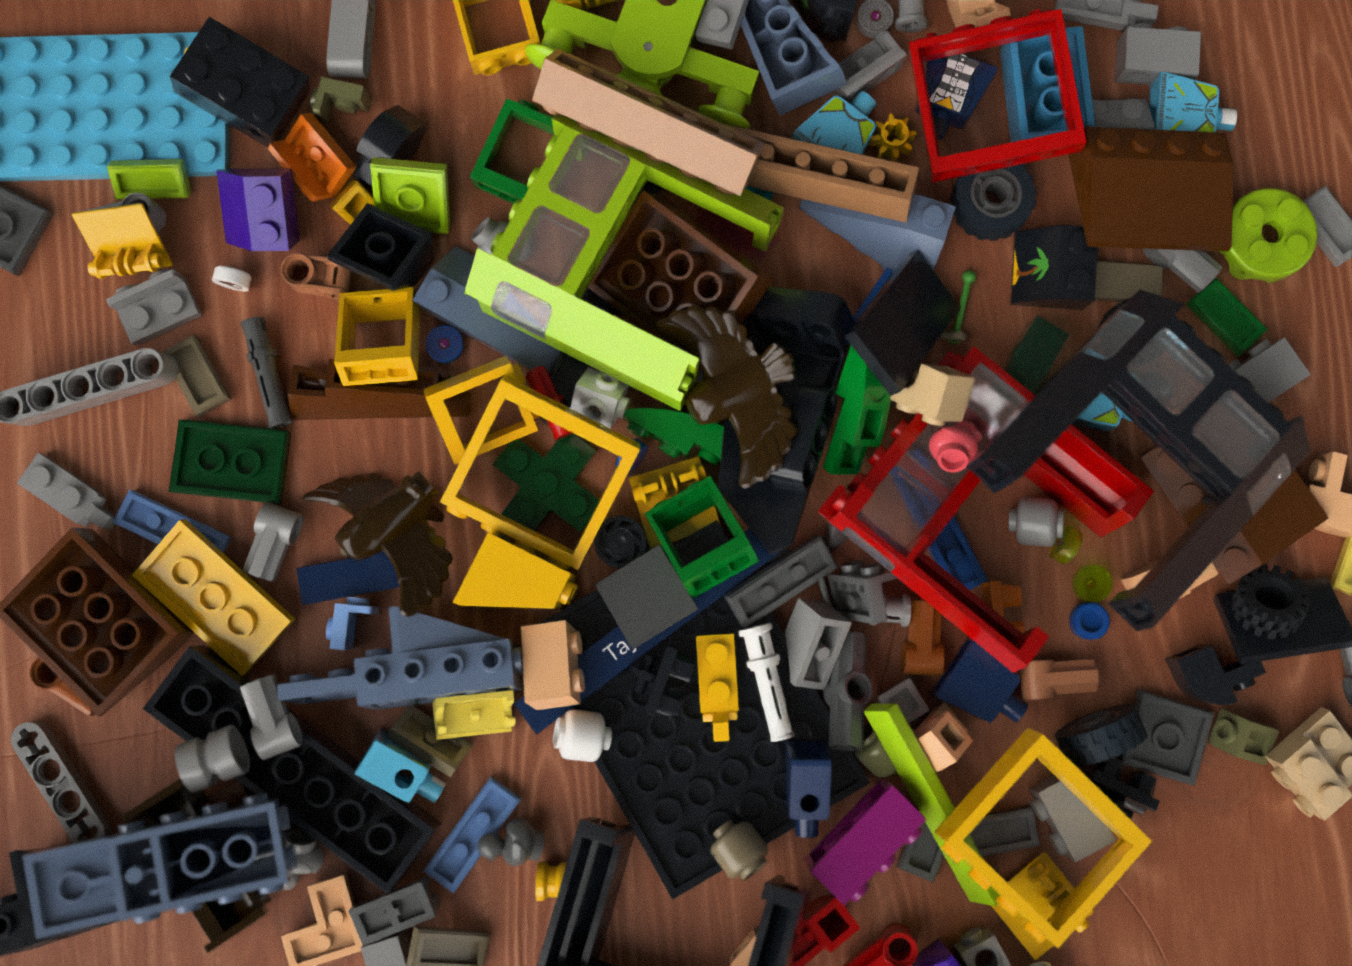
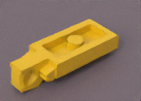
(717, 682)

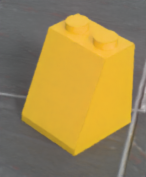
(514, 579)

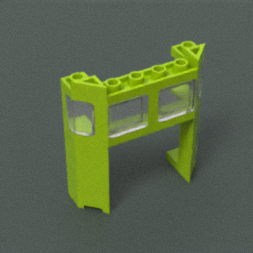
(563, 235)

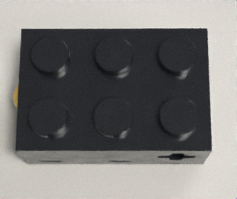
(240, 83)

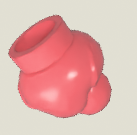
(955, 445)

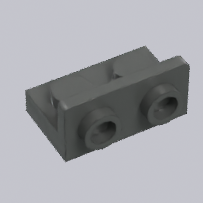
(859, 592)

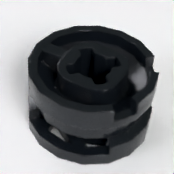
(620, 541)

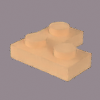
(333, 933)

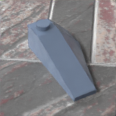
(888, 239)
(445, 299)

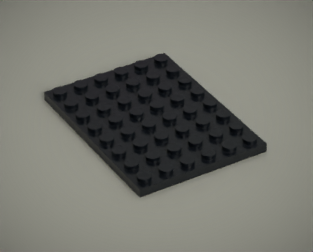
(669, 769)

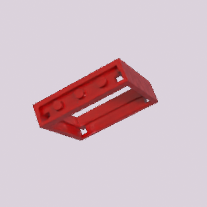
(1000, 32)

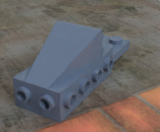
(425, 663)
(162, 866)

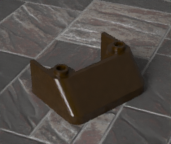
(217, 920)

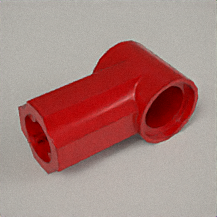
(880, 955)

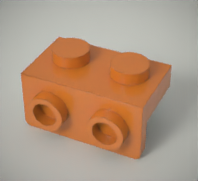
(315, 159)

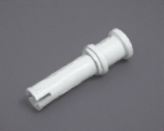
(763, 663)

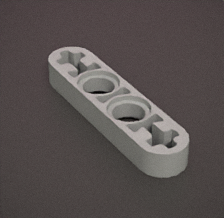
(68, 780)

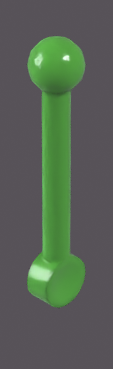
(968, 278)

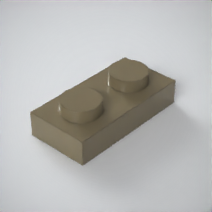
(417, 734)

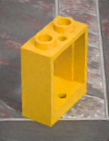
(494, 60)
(379, 363)
(439, 392)

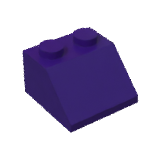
(259, 208)

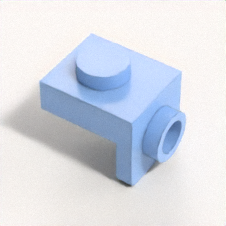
(342, 626)

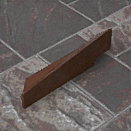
(321, 395)

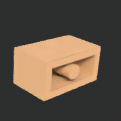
(551, 665)

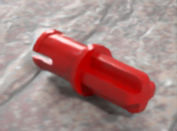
(541, 382)

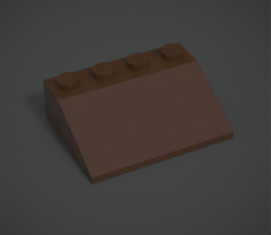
(1155, 189)
(672, 262)
(1274, 527)
(92, 620)

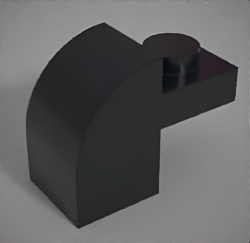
(390, 136)
(1205, 680)

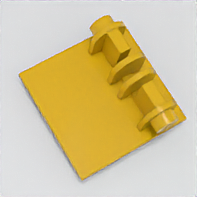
(121, 241)
(664, 484)
(1045, 890)

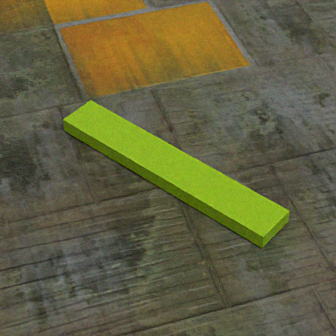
(923, 787)

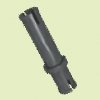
(263, 357)

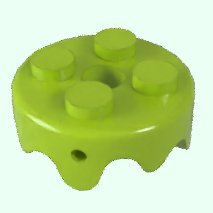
(1266, 261)

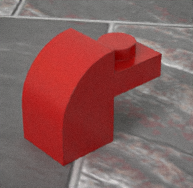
(823, 927)

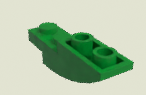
(860, 419)
(677, 433)

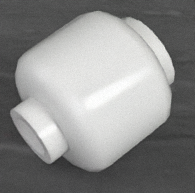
(581, 735)

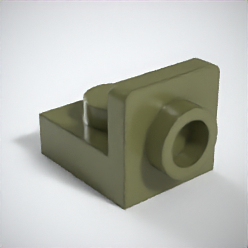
(345, 96)
(1242, 737)

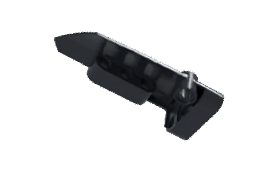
(814, 332)

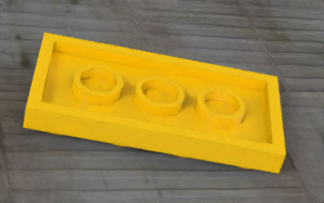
(213, 597)

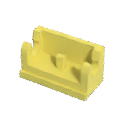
(473, 714)

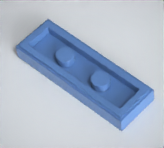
(155, 520)
(460, 848)

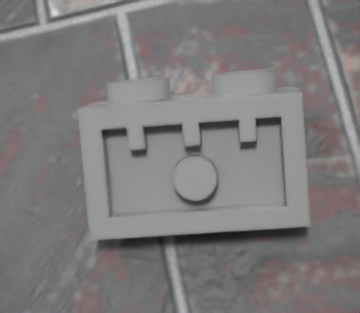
(155, 305)

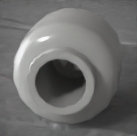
(1037, 521)

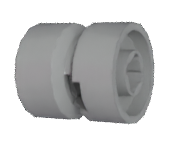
(204, 761)

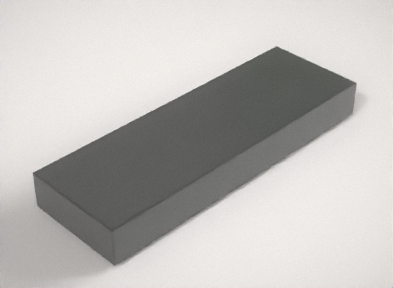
(780, 581)

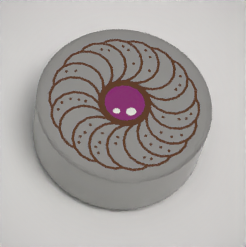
(874, 17)

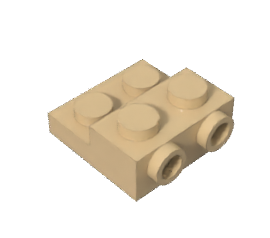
(1315, 764)

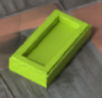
(150, 177)

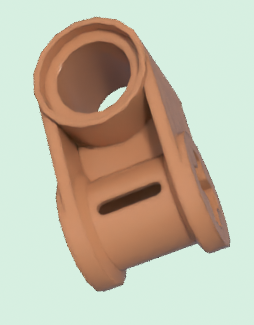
(323, 278)

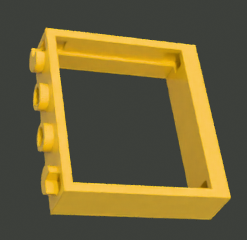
(567, 418)
(991, 789)

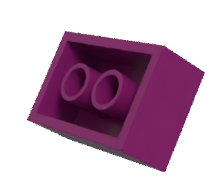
(865, 841)

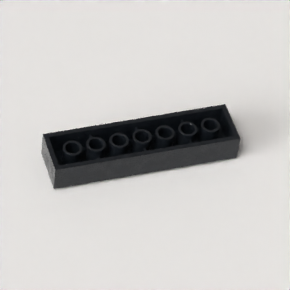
(315, 781)

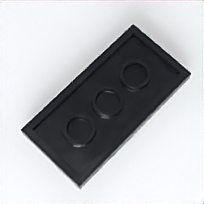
(903, 323)

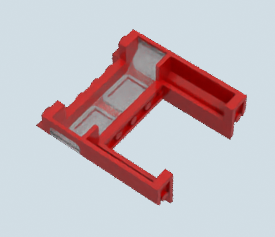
(910, 500)

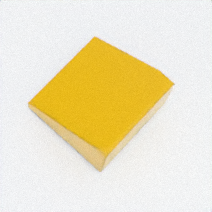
(351, 201)

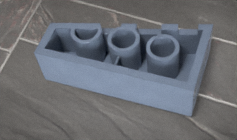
(789, 55)

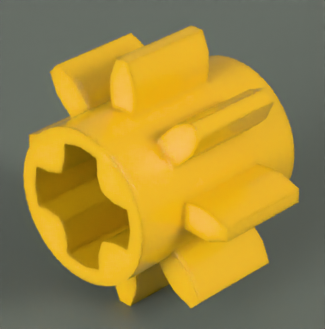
(887, 130)

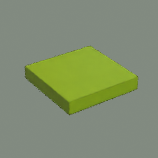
(413, 192)

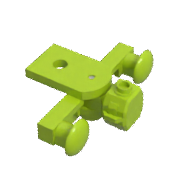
(652, 47)

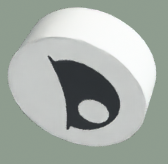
(231, 278)

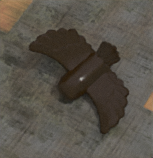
(737, 386)
(396, 523)

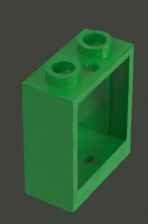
(491, 181)
(715, 565)

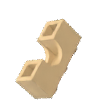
(936, 393)

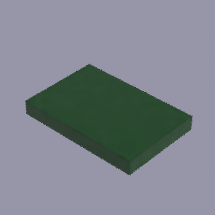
(230, 461)

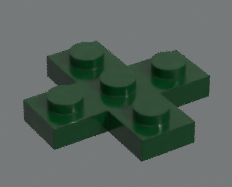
(548, 482)

